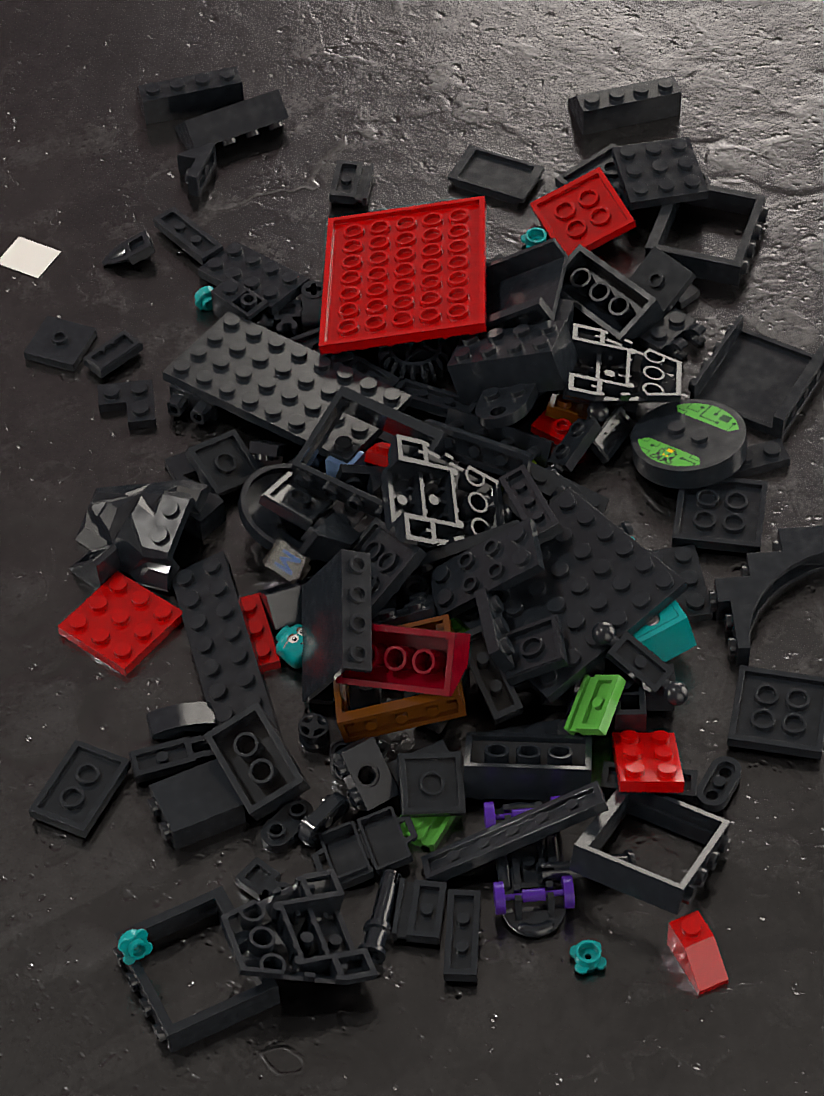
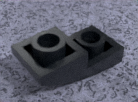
(175, 719)

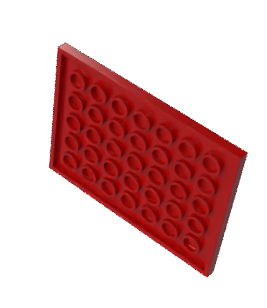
(404, 275)

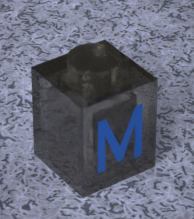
(287, 561)

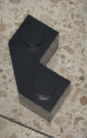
(635, 703)

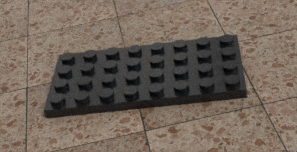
(278, 384)

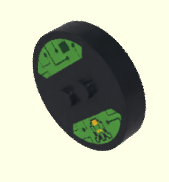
(689, 443)

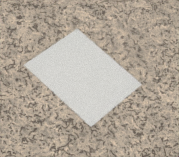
(28, 257)

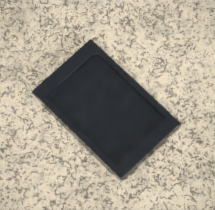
(495, 175)

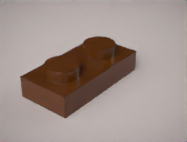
(561, 408)

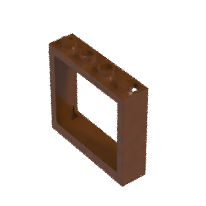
(400, 713)

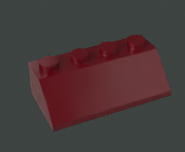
(414, 660)

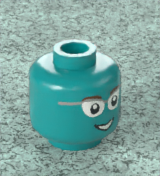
(290, 645)

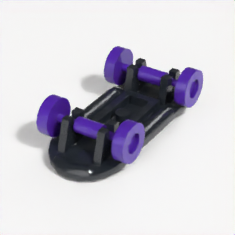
(526, 904)

